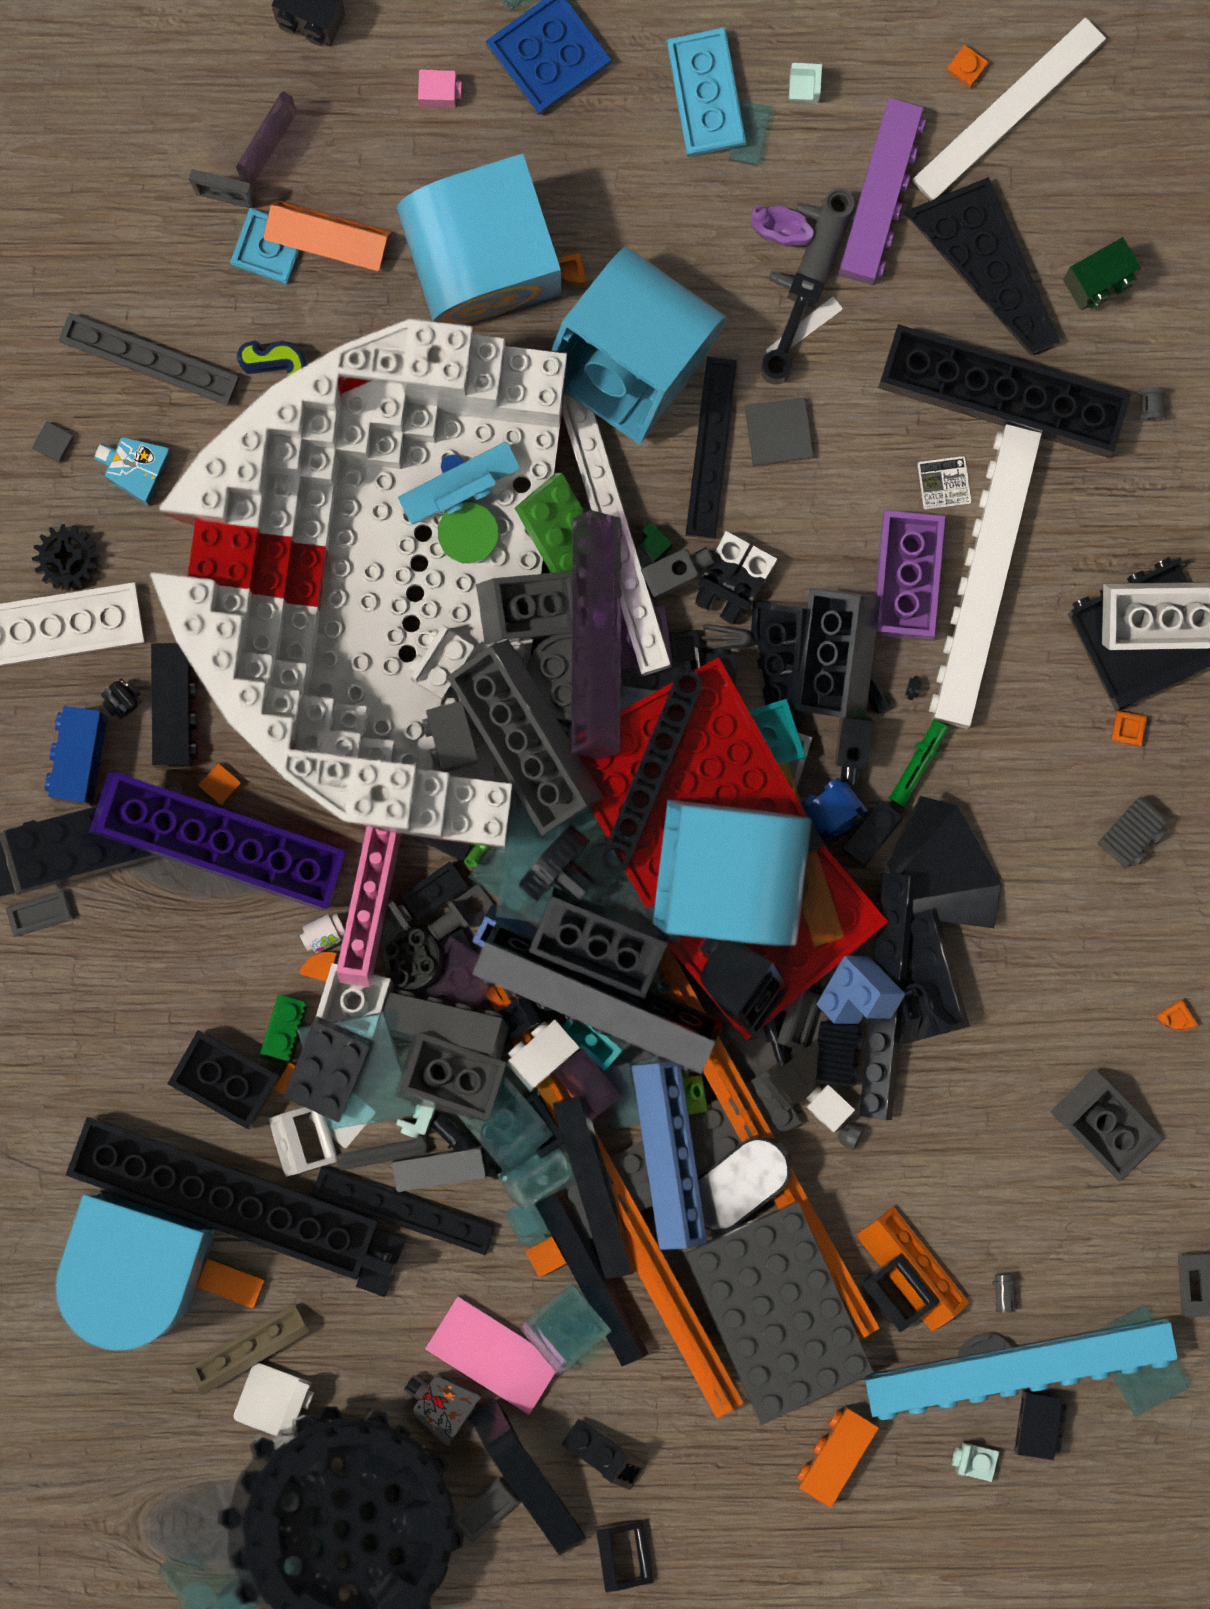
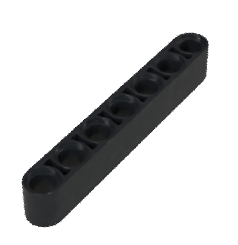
(652, 755)

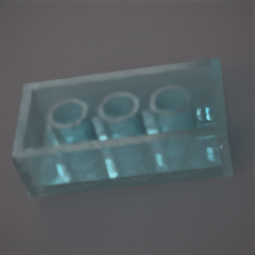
(512, 1128)

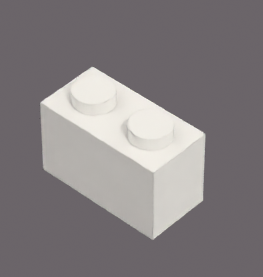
(542, 1054)

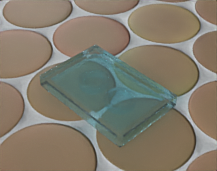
(1149, 1385)

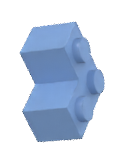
(858, 991)

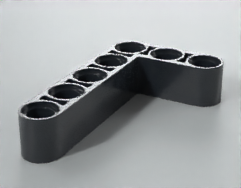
(525, 1477)

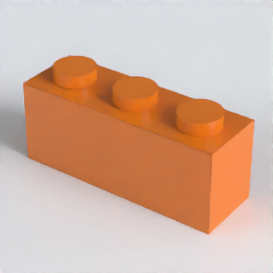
(836, 1455)

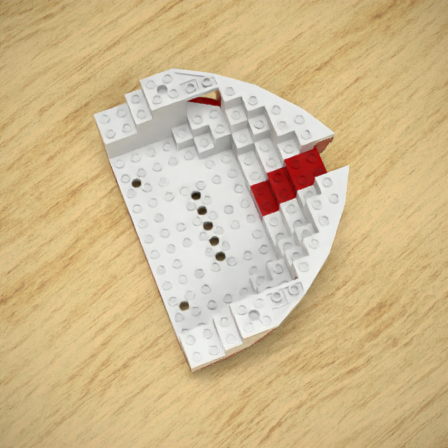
(310, 569)

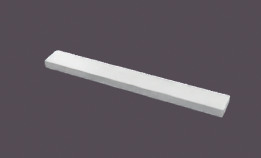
(1009, 109)

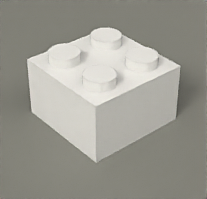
(352, 1001)

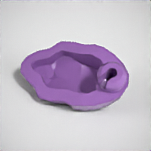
(781, 225)

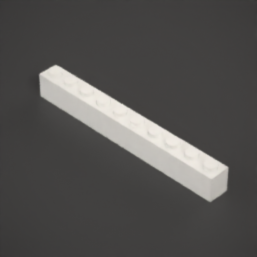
(986, 576)

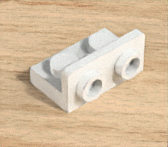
(444, 656)

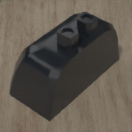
(741, 983)

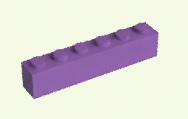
(881, 190)

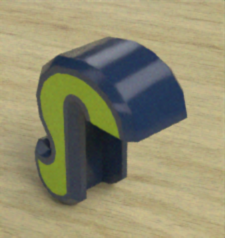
(277, 356)

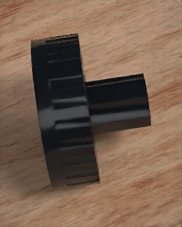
(559, 867)

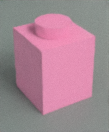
(438, 89)

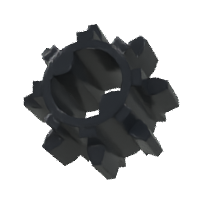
(121, 698)

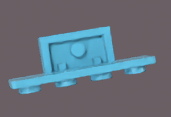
(459, 484)

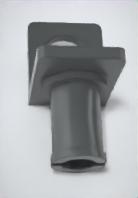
(459, 915)

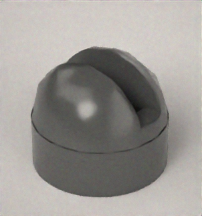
(850, 1136)

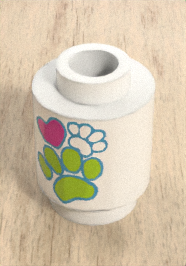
(322, 933)

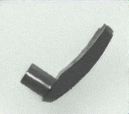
(734, 639)

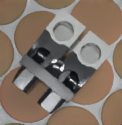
(727, 584)

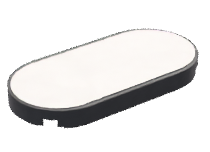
(743, 1181)

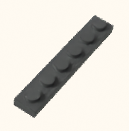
(148, 359)

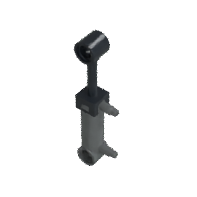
(811, 274)

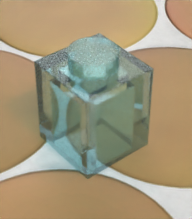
(527, 1224)

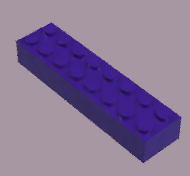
(217, 841)

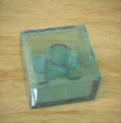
(565, 1330)

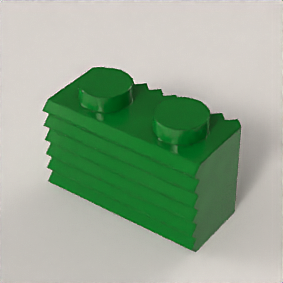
(283, 1028)

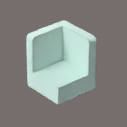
(805, 82)

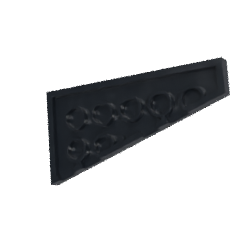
(981, 248)

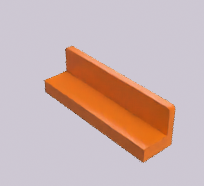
(326, 235)
(891, 1236)

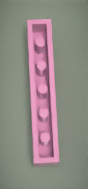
(368, 907)

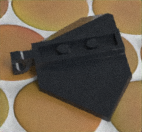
(947, 865)

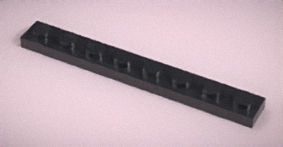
(884, 1033)

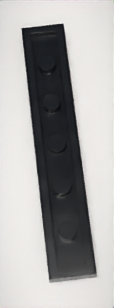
(711, 448)
(594, 1187)
(403, 1210)
(590, 1277)

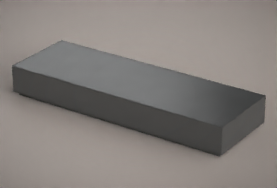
(439, 1169)

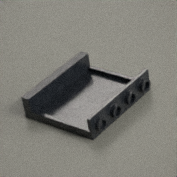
(1139, 672)

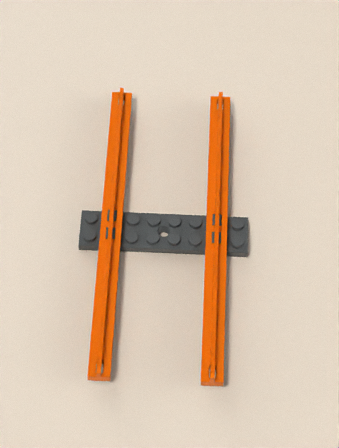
(735, 1116)

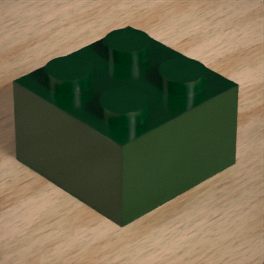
(1101, 274)

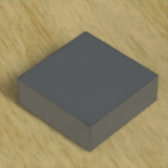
(53, 442)

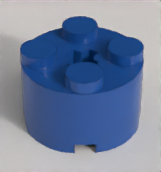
(834, 810)

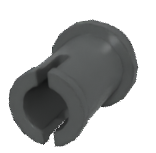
(1004, 1293)

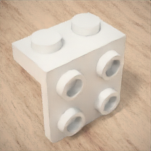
(272, 1399)

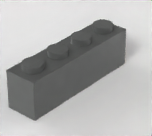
(456, 1025)

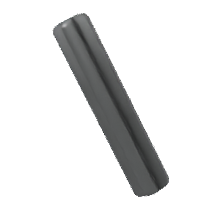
(382, 1154)

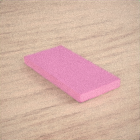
(491, 1355)

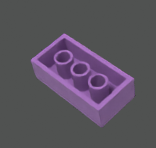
(909, 574)

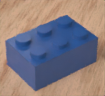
(76, 755)

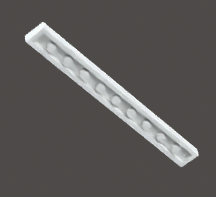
(605, 498)

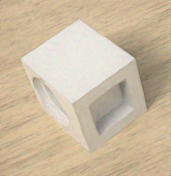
(828, 1107)

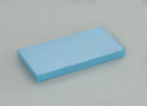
(706, 92)

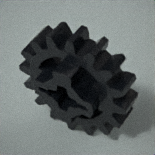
(52, 557)

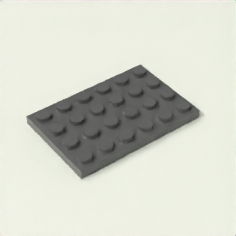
(778, 1312)

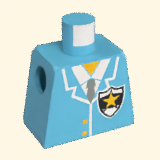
(135, 467)

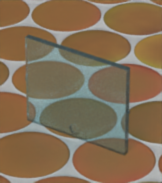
(375, 1089)

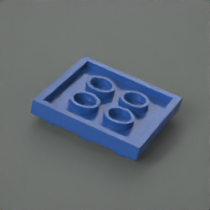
(548, 53)

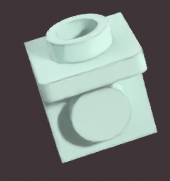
(424, 1118)
(975, 1461)

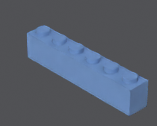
(669, 1155)

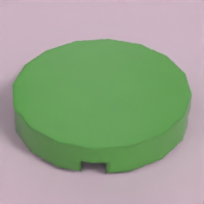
(468, 533)

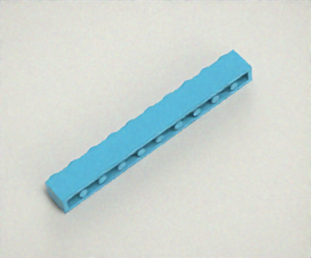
(1020, 1368)

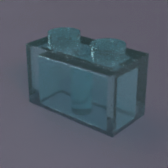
(535, 1177)

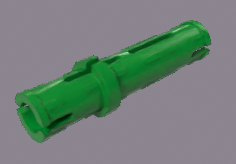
(935, 736)

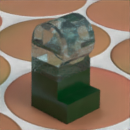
(653, 547)

